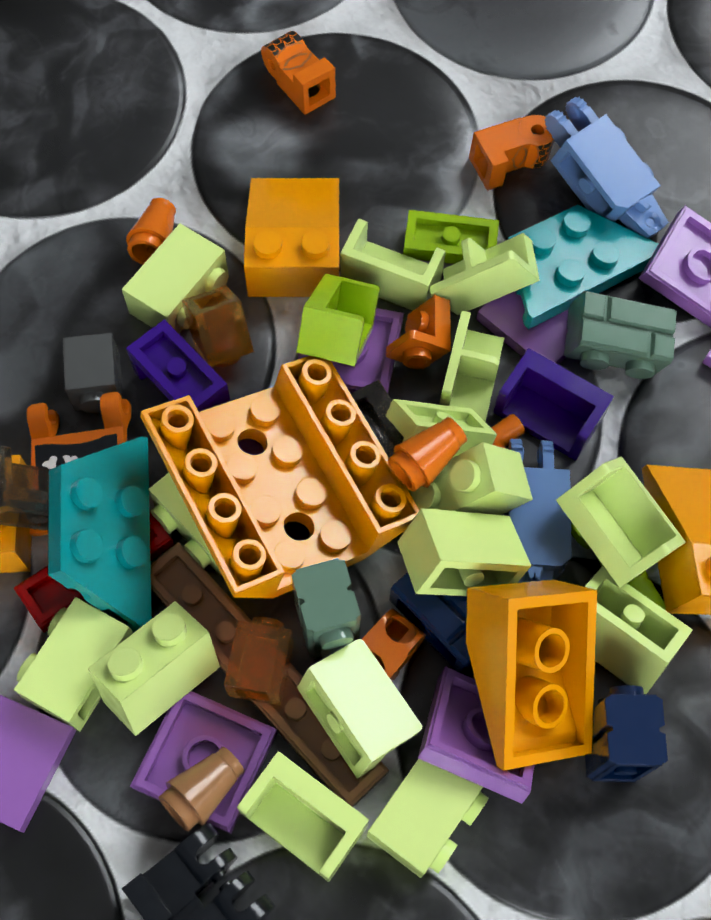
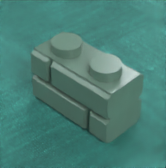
(620, 334)
(326, 607)

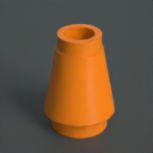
(151, 229)
(426, 454)

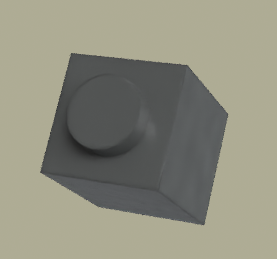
(91, 370)

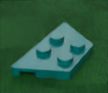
(576, 255)
(104, 529)

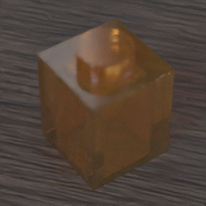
(218, 326)
(259, 661)

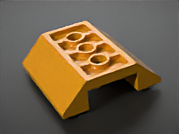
(314, 470)

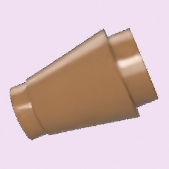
(201, 788)

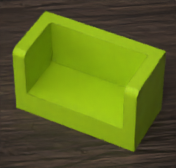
(338, 319)

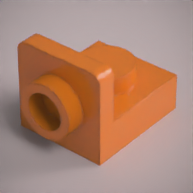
(425, 336)

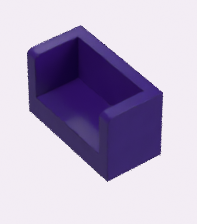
(176, 367)
(553, 403)

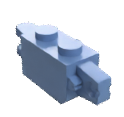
(604, 169)
(542, 522)

